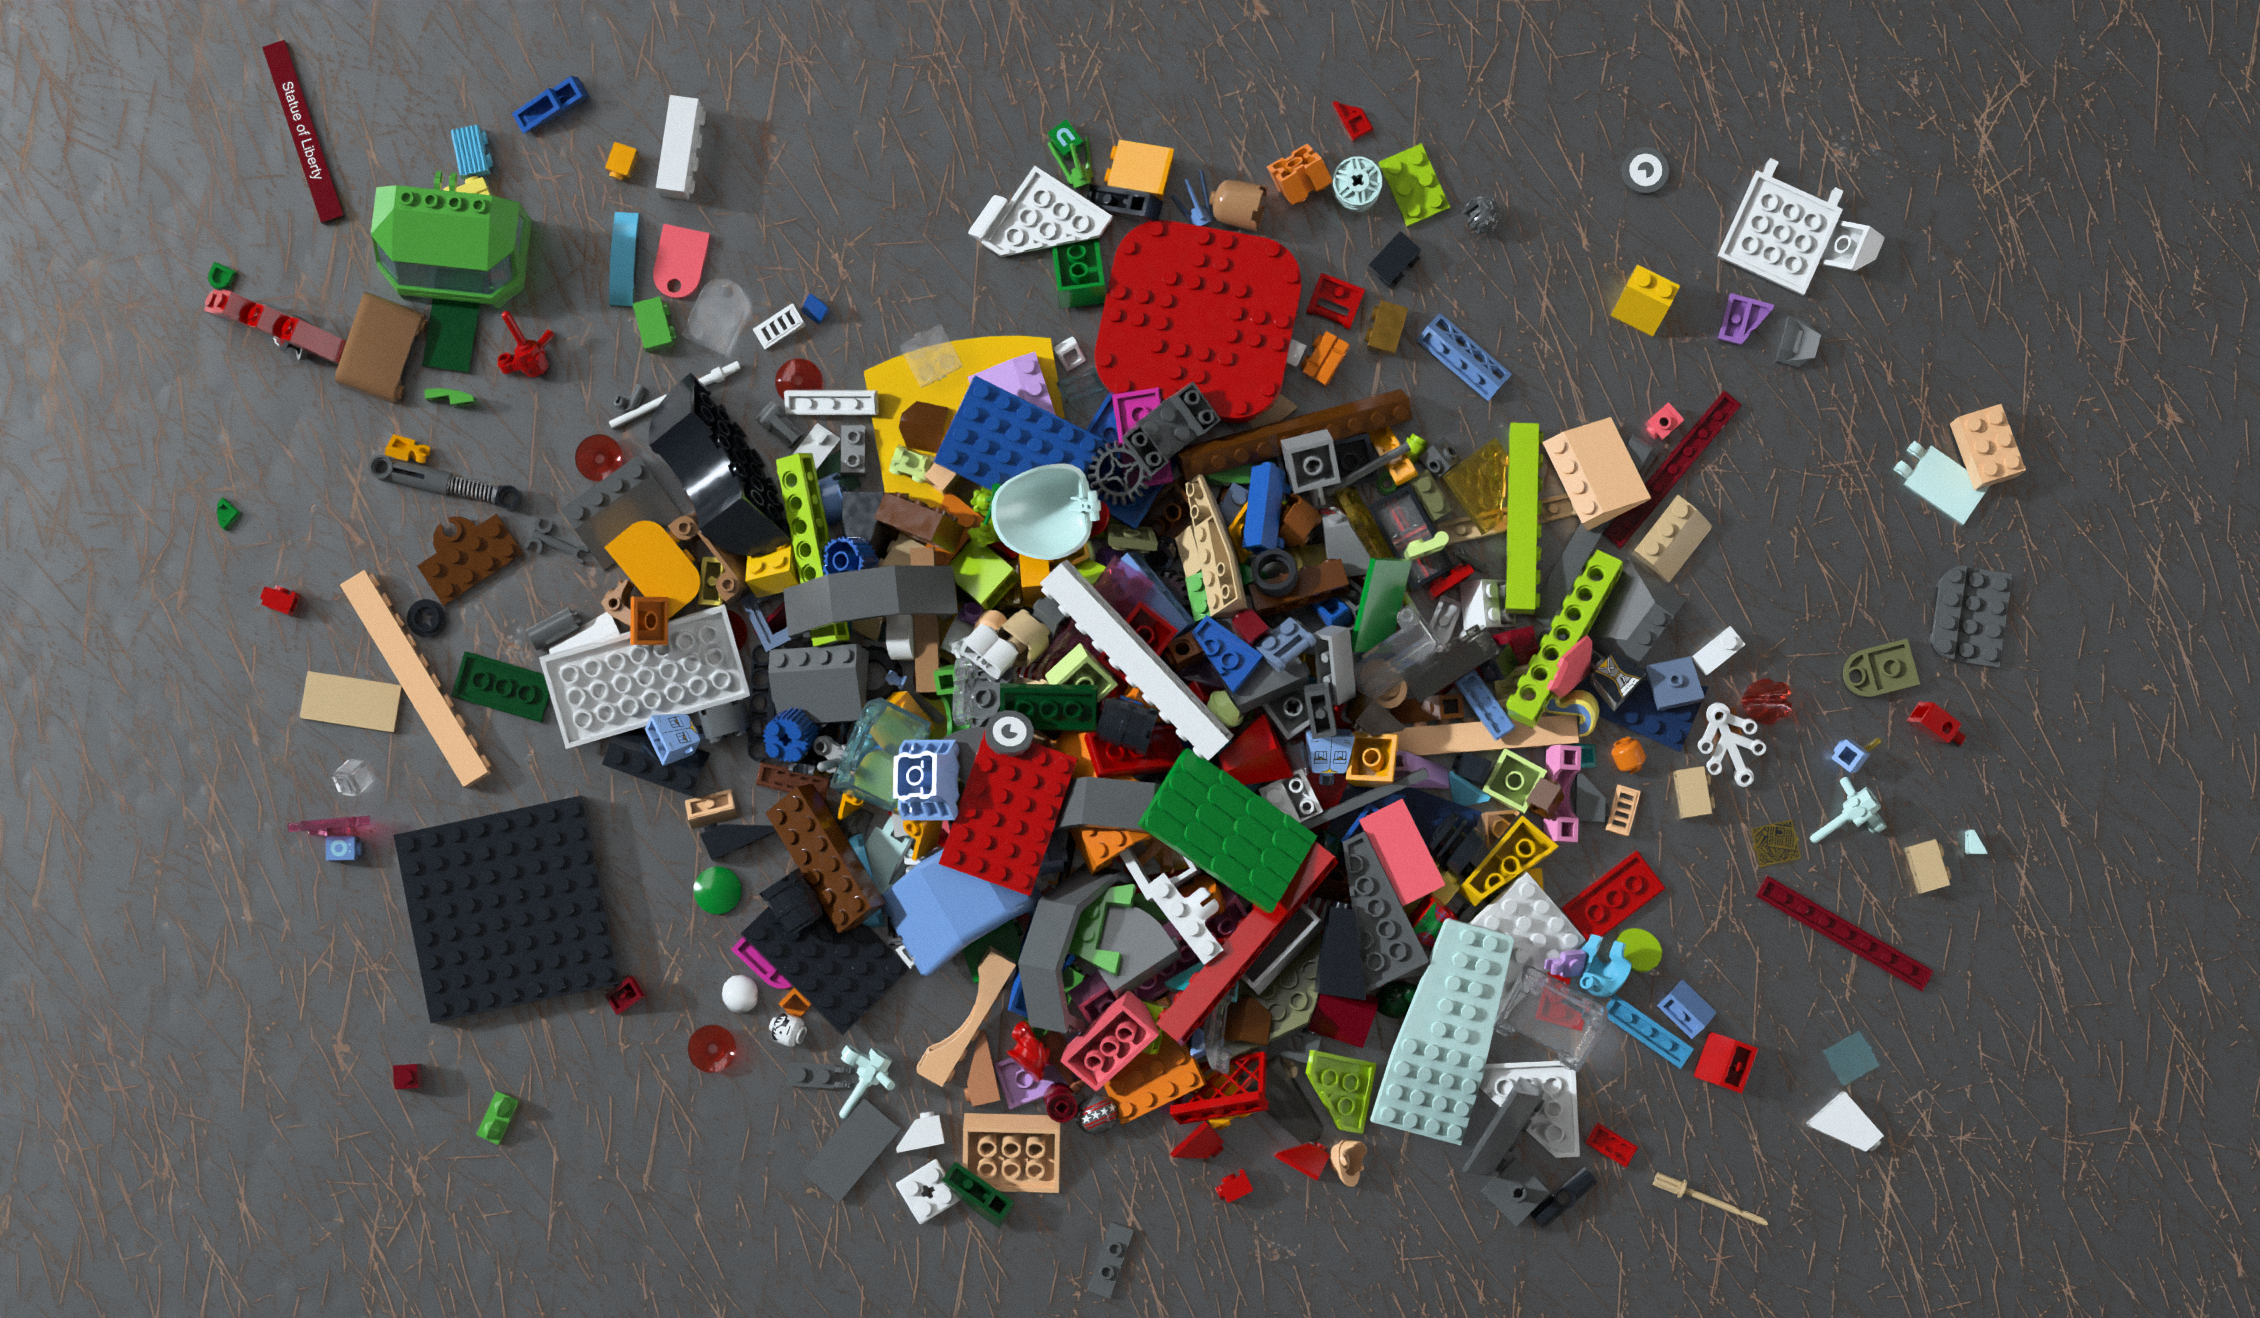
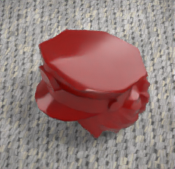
(1029, 1051)

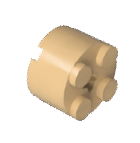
(1026, 635)

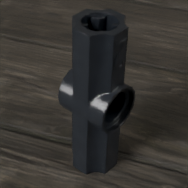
(1575, 1186)

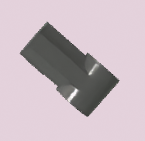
(775, 421)

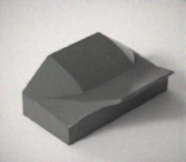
(1798, 343)

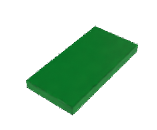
(1380, 602)

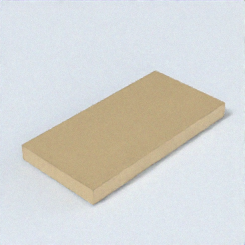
(351, 702)

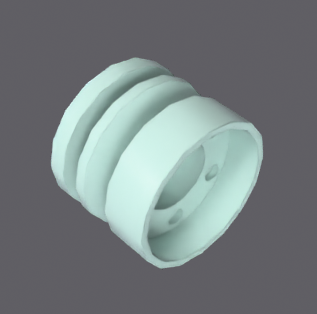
(1359, 197)

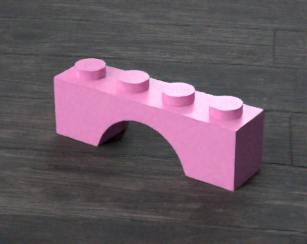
(1562, 766)

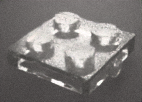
(930, 356)

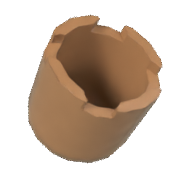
(1239, 204)

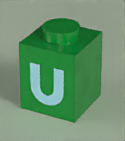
(1063, 136)

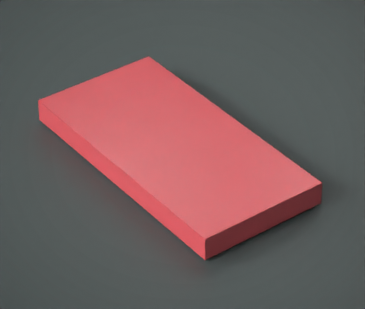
(1402, 852)

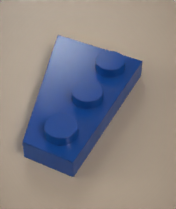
(1226, 652)

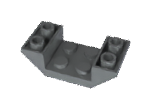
(1170, 427)

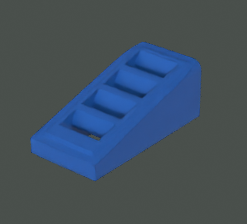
(1339, 617)

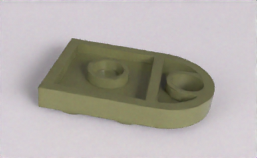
(1882, 669)

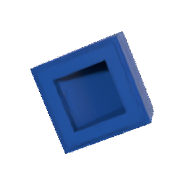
(815, 309)

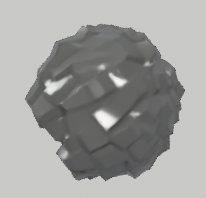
(1483, 214)

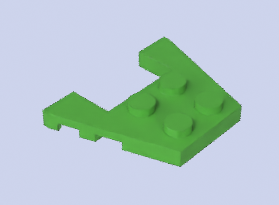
(1090, 925)

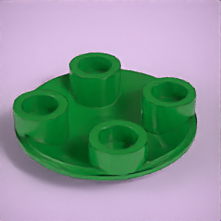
(717, 890)

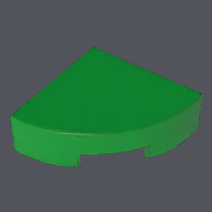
(226, 513)

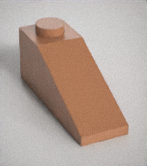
(982, 1077)

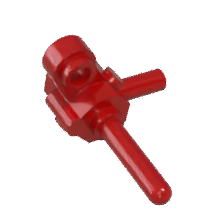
(528, 353)

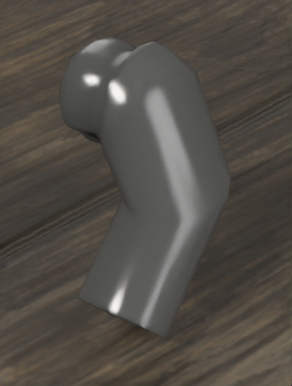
(630, 402)

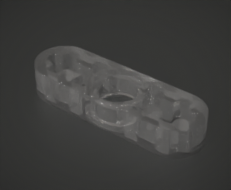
(963, 691)

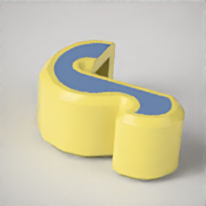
(1577, 704)

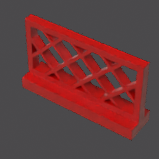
(1226, 1106)

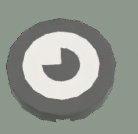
(1645, 170)
(1009, 733)

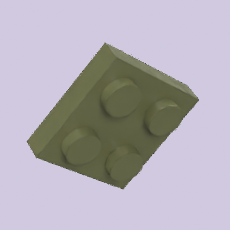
(1123, 537)

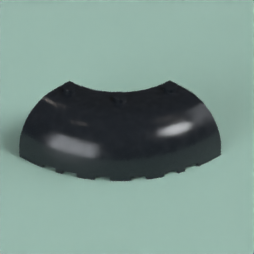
(718, 471)

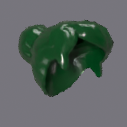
(1402, 992)

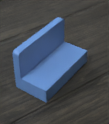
(1687, 1009)

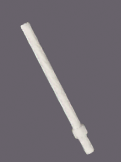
(716, 375)

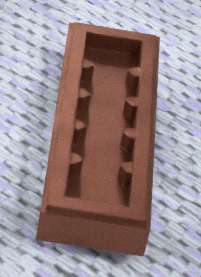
(780, 779)

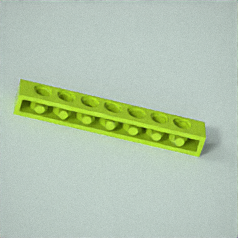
(800, 486)
(1598, 565)

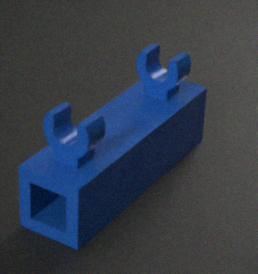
(1264, 508)

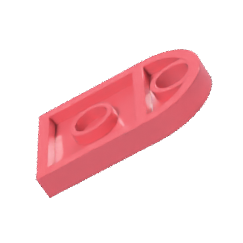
(680, 258)

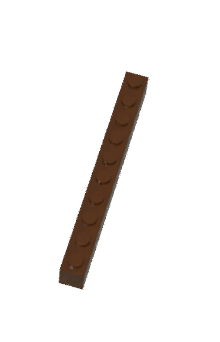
(1265, 441)

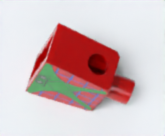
(1429, 918)

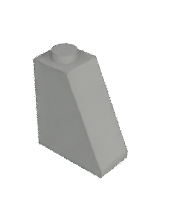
(1344, 542)

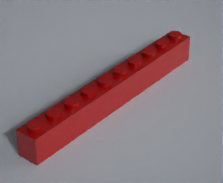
(1242, 949)

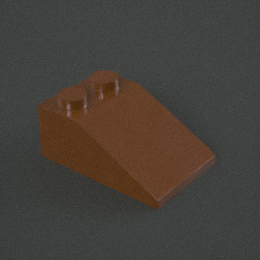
(1170, 511)

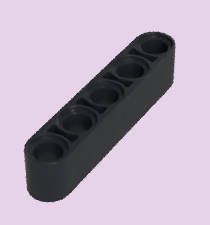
(754, 714)

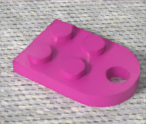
(759, 965)

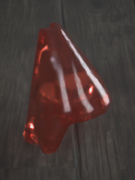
(1766, 701)

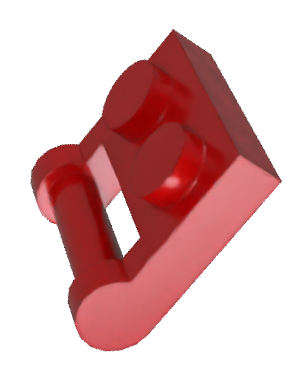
(1337, 293)

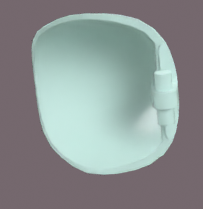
(1045, 511)

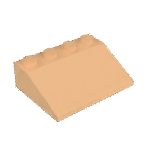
(1596, 472)
(1013, 1151)

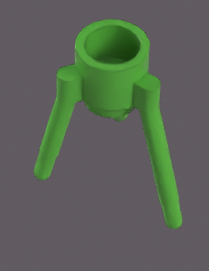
(1080, 176)

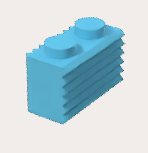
(471, 151)

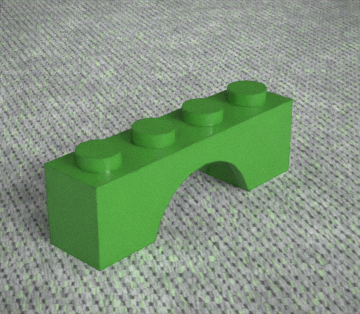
(944, 687)

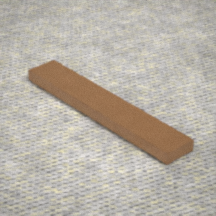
(925, 631)

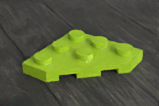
(1343, 1087)

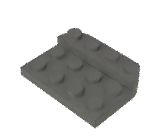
(1971, 616)

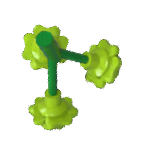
(982, 504)

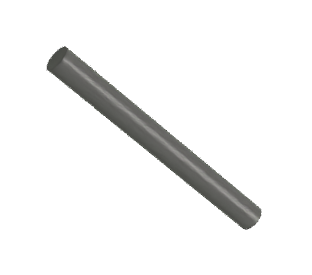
(1368, 468)

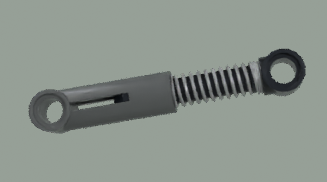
(443, 482)

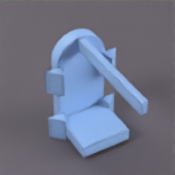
(893, 679)

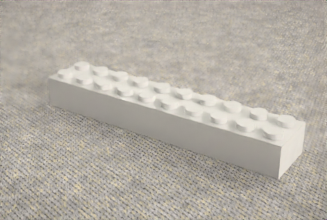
(1136, 660)

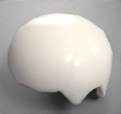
(740, 994)

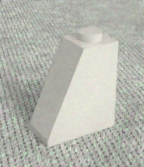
(1847, 1123)

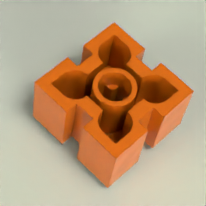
(1300, 174)

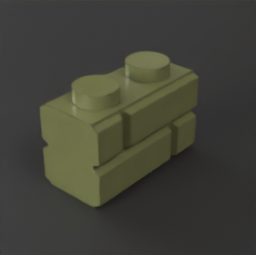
(1430, 496)

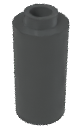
(554, 628)

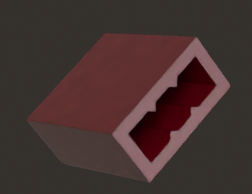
(1344, 1018)

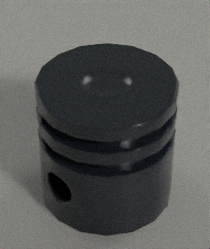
(1165, 555)

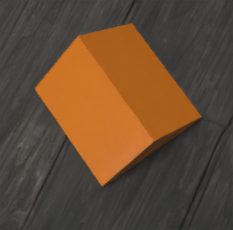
(649, 621)

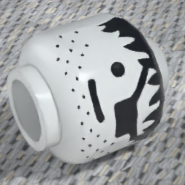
(787, 1029)

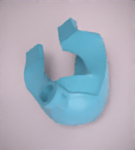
(1604, 978)

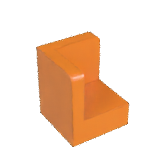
(795, 1003)

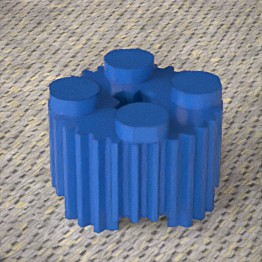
(849, 555)
(789, 735)

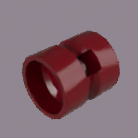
(1060, 1102)

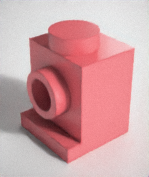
(1654, 428)

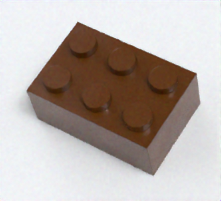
(919, 521)

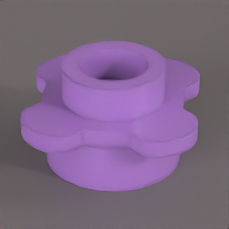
(971, 612)

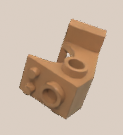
(616, 601)

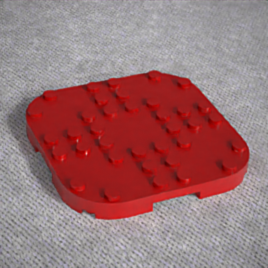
(1199, 311)

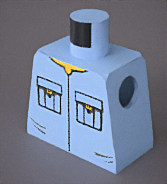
(673, 736)
(1329, 754)

